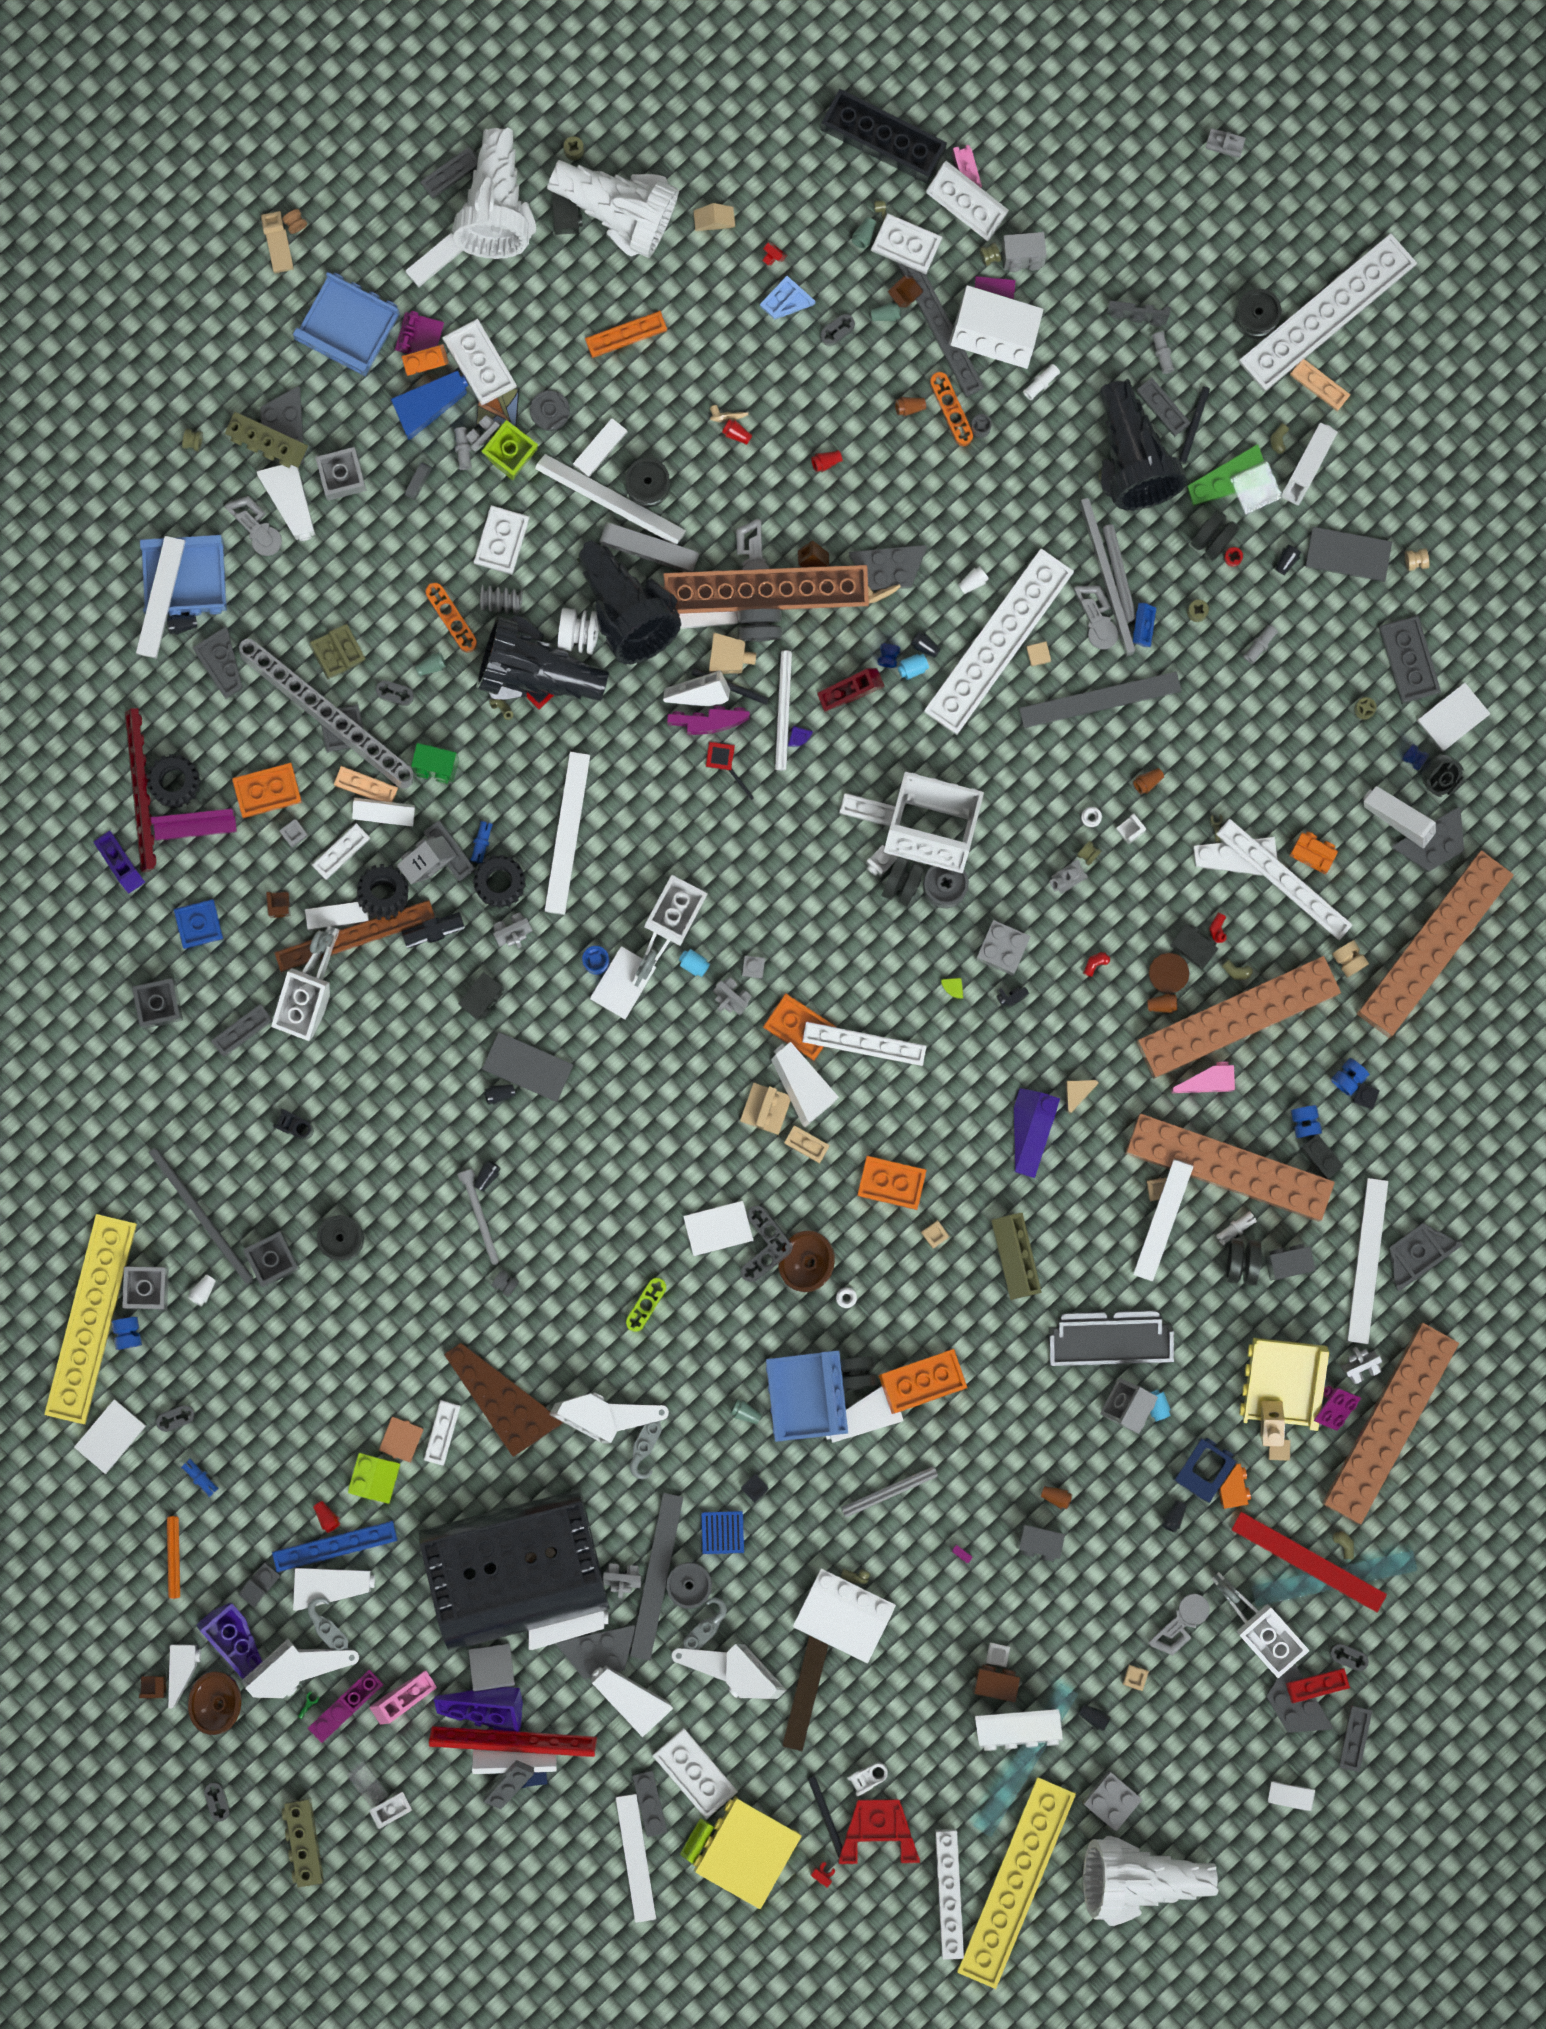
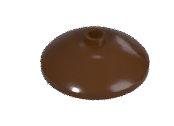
(797, 1266)
(207, 1699)

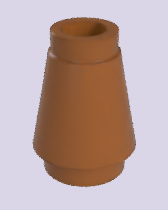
(909, 405)
(1146, 782)
(1165, 1003)
(1059, 1497)

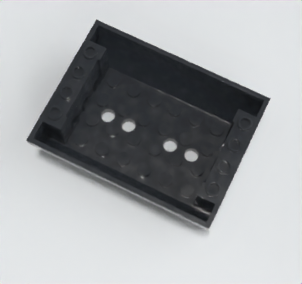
(517, 1593)

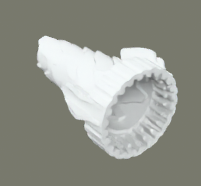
(631, 209)
(493, 218)
(1123, 1879)

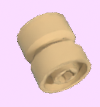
(1350, 958)

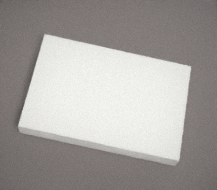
(906, 243)
(501, 540)
(1453, 717)
(616, 988)
(718, 1228)
(110, 1436)

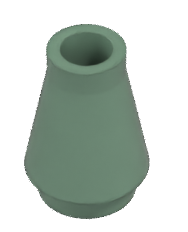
(863, 234)
(887, 312)
(431, 664)
(743, 1411)

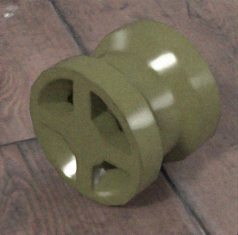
(574, 152)
(990, 254)
(192, 439)
(1195, 613)
(1367, 705)
(1089, 853)

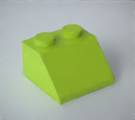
(510, 450)
(374, 1478)

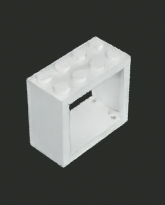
(940, 797)

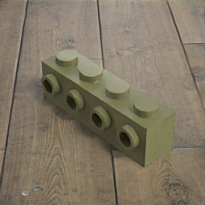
(265, 439)
(1020, 1280)
(303, 1842)

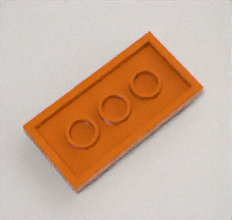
(922, 1381)

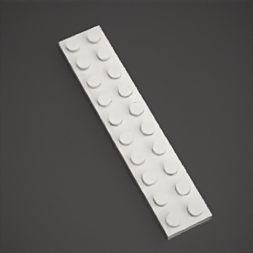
(1327, 312)
(998, 641)

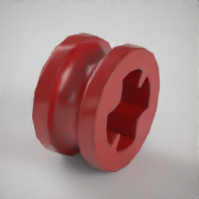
(1230, 551)

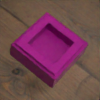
(961, 1554)

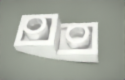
(1291, 1796)

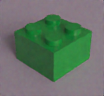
(435, 763)

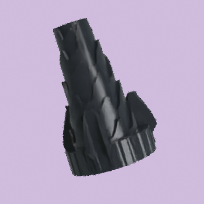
(1140, 465)
(632, 618)
(522, 662)

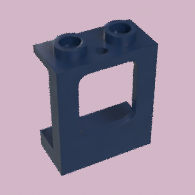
(1196, 1484)

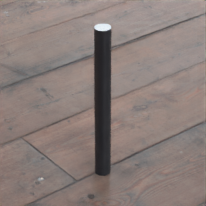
(1194, 424)
(737, 689)
(825, 1814)

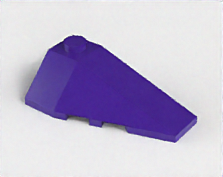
(1032, 1124)
(231, 1638)
(491, 1707)

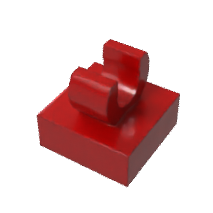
(774, 253)
(821, 1876)

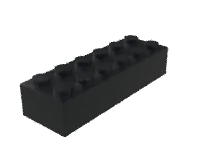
(883, 136)

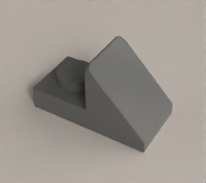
(259, 1585)

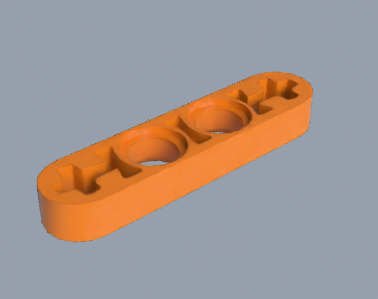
(948, 410)
(453, 616)

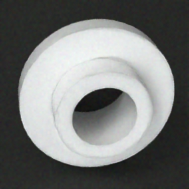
(1091, 810)
(853, 1297)

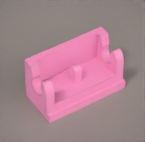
(966, 164)

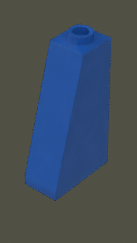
(426, 403)

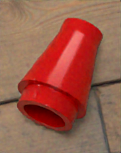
(736, 432)
(825, 460)
(327, 1518)

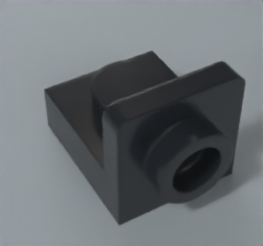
(1015, 996)

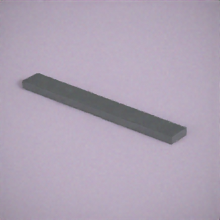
(942, 330)
(1100, 700)
(201, 1216)
(656, 1576)

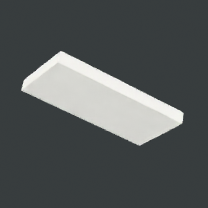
(967, 201)
(479, 362)
(499, 1761)
(695, 1773)

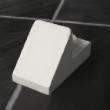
(390, 1810)

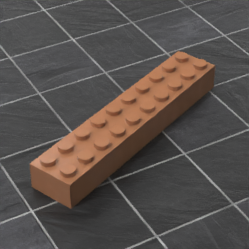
(769, 589)
(1435, 944)
(1238, 1017)
(1231, 1167)
(1390, 1423)

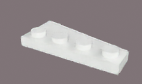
(1223, 857)

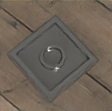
(332, 742)

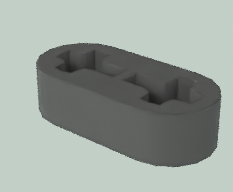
(840, 333)
(418, 480)
(396, 688)
(173, 1414)
(1346, 1661)
(222, 1800)

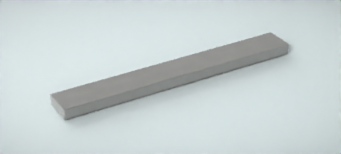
(1107, 577)

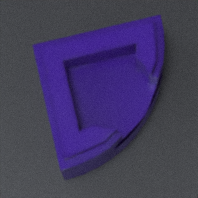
(799, 736)

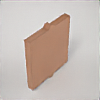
(401, 1439)

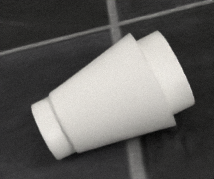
(973, 580)
(200, 1292)

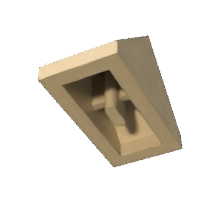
(714, 217)
(1077, 1091)

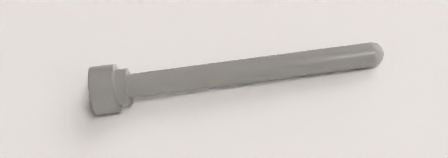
(467, 1180)

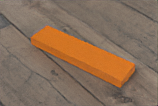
(626, 334)

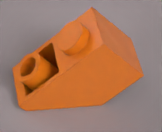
(1233, 1489)

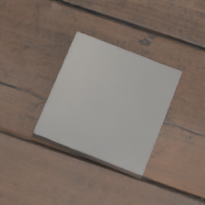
(491, 1667)

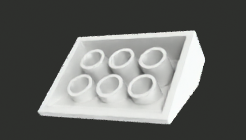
(996, 327)
(844, 1616)
(1019, 1729)

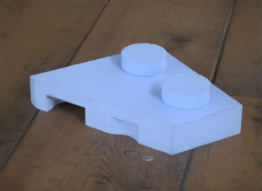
(786, 299)

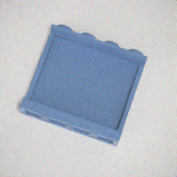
(347, 324)
(200, 577)
(807, 1396)

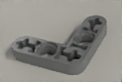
(771, 1249)

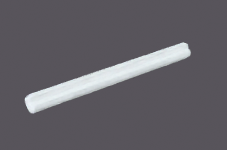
(783, 710)

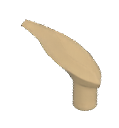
(724, 417)
(881, 594)

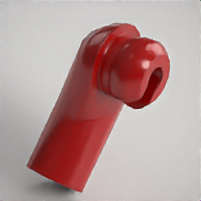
(1216, 929)
(1098, 959)

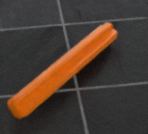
(173, 1557)

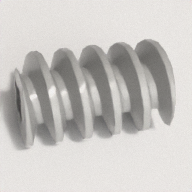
(501, 600)

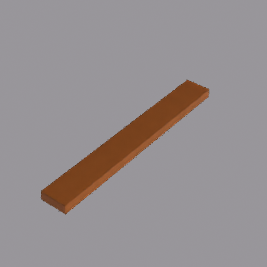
(359, 935)

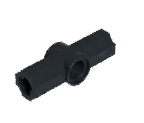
(433, 930)

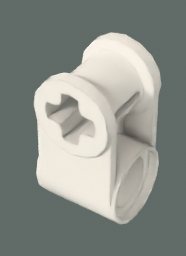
(867, 1778)

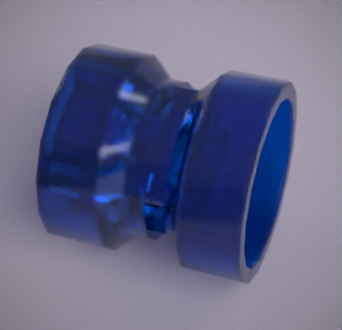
(888, 655)
(1415, 757)

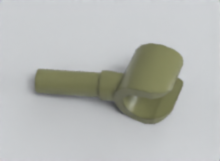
(880, 206)
(1216, 827)

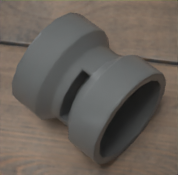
(981, 422)
(505, 1283)

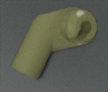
(1277, 439)
(503, 706)
(1237, 973)
(1346, 1542)
(861, 1578)

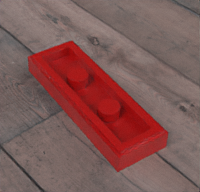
(1317, 1685)

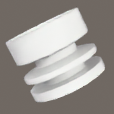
(577, 631)

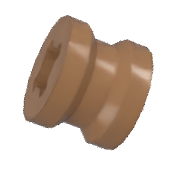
(294, 221)

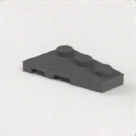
(1145, 313)
(220, 662)

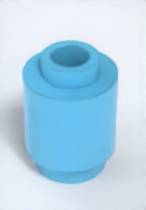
(913, 666)
(694, 963)
(1161, 1407)

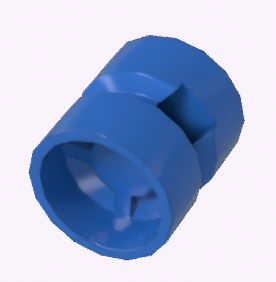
(595, 960)
(1345, 1082)
(1305, 1114)
(126, 1333)

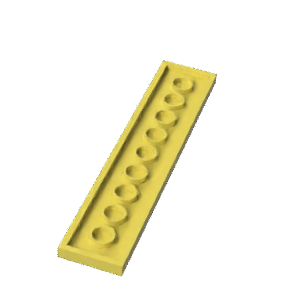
(90, 1319)
(1016, 1883)

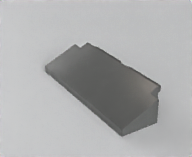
(1116, 1339)

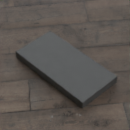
(1348, 554)
(1409, 659)
(527, 1067)

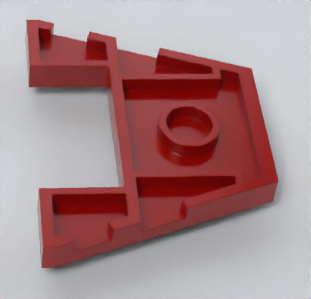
(878, 1822)

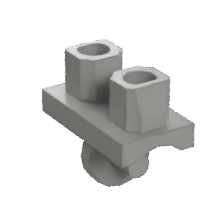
(1225, 143)
(490, 427)
(1068, 877)
(514, 933)
(729, 999)
(1359, 1362)
(621, 1582)

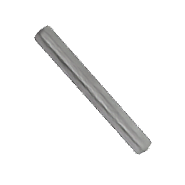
(1119, 572)
(889, 1491)

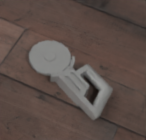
(264, 538)
(755, 546)
(1102, 632)
(1192, 1611)

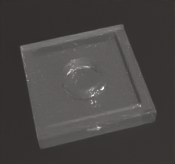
(1255, 487)

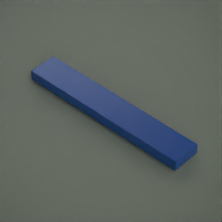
(334, 1546)

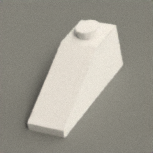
(701, 691)
(182, 1665)

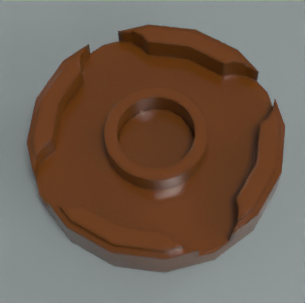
(1169, 973)

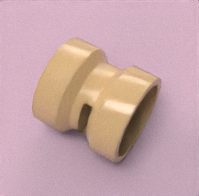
(1417, 559)

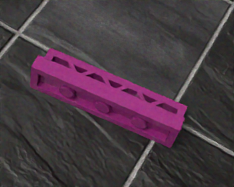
(194, 824)

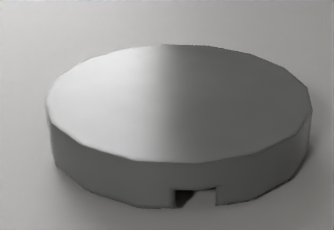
(549, 410)

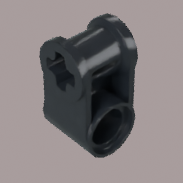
(290, 1124)

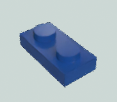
(1144, 625)

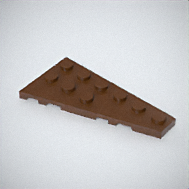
(509, 1409)

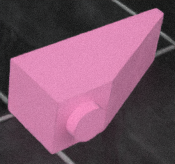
(1215, 1079)
(402, 1698)

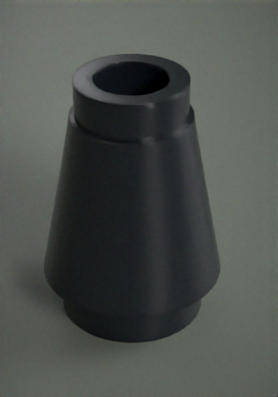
(1287, 559)
(180, 624)
(925, 644)
(499, 1093)
(487, 1174)
(1173, 1518)
(1095, 1717)

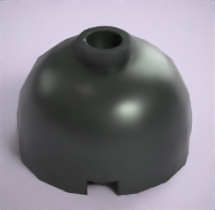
(1442, 775)

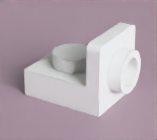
(880, 862)

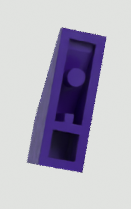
(119, 862)

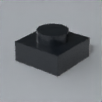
(1366, 1096)
(755, 1488)

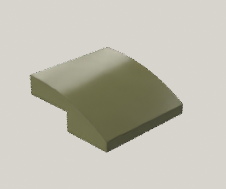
(337, 651)

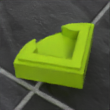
(953, 987)

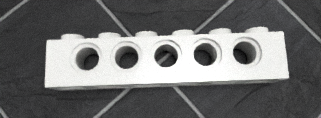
(949, 1894)

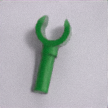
(308, 1704)

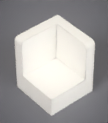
(1131, 829)

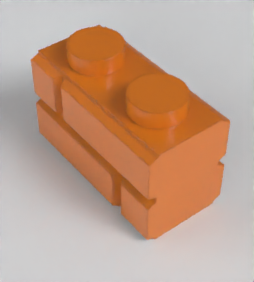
(425, 360)
(1313, 852)

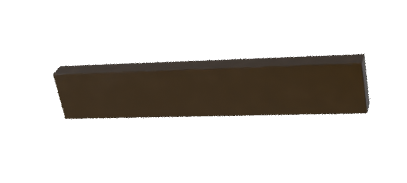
(805, 1694)

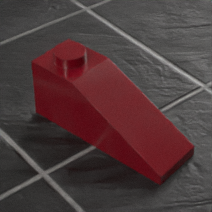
(851, 689)

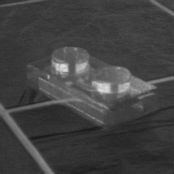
(367, 1784)

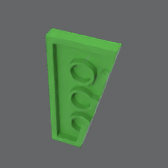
(1218, 483)

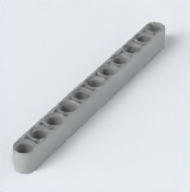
(322, 704)

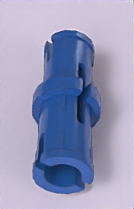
(481, 842)
(199, 1477)

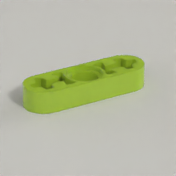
(654, 1303)

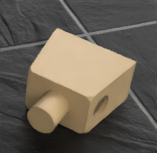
(729, 655)
(1272, 1428)

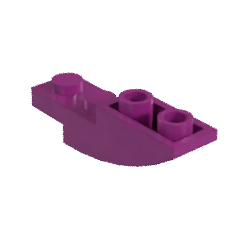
(717, 721)
(345, 1706)

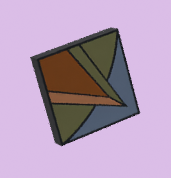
(502, 408)

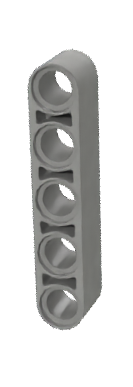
(648, 548)

